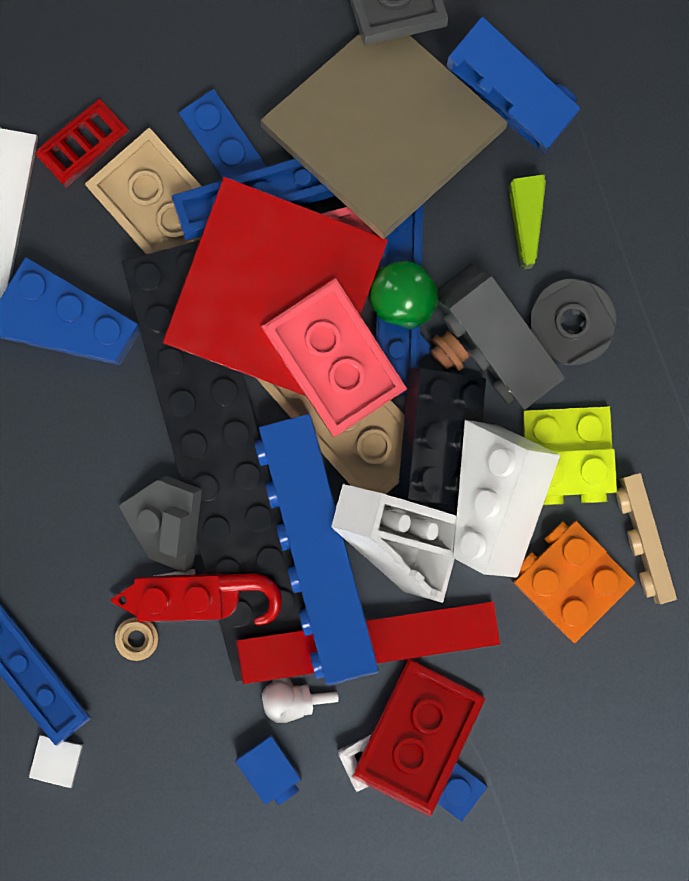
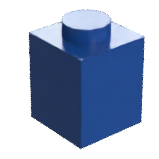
(270, 771)

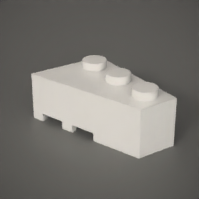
(499, 497)
(399, 538)

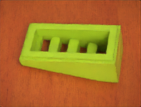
(526, 204)

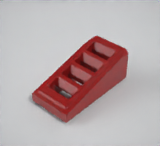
(71, 130)

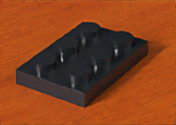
(434, 433)

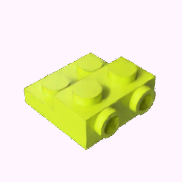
(584, 448)

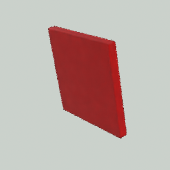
(254, 265)

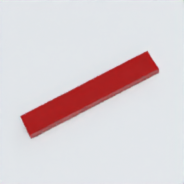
(391, 637)

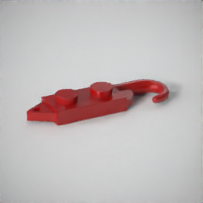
(195, 596)

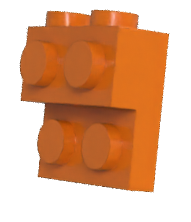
(572, 580)

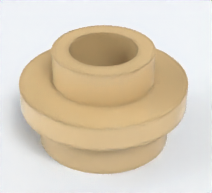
(127, 649)

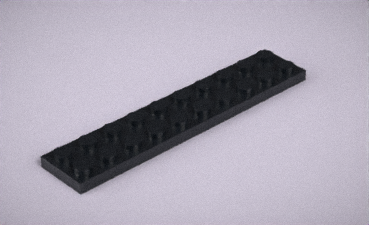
(214, 450)

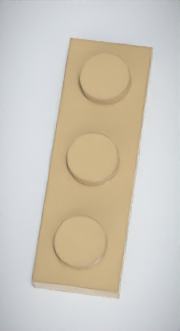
(645, 539)

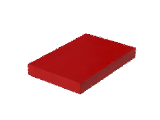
(418, 737)

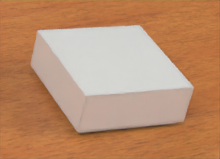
(56, 763)

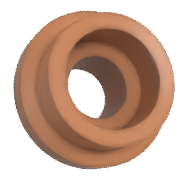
(448, 351)

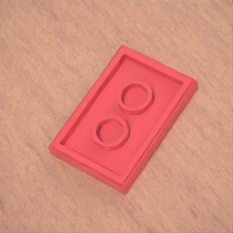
(334, 357)

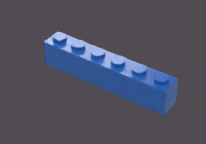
(318, 551)

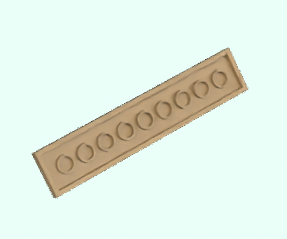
(138, 195)

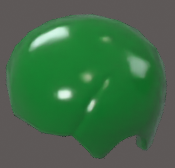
(403, 294)

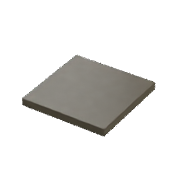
(383, 128)

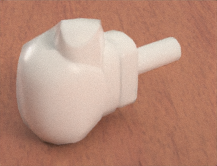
(287, 702)

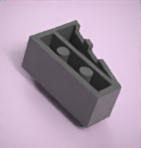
(497, 337)

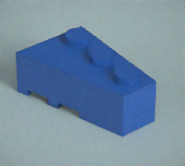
(513, 86)
(60, 317)

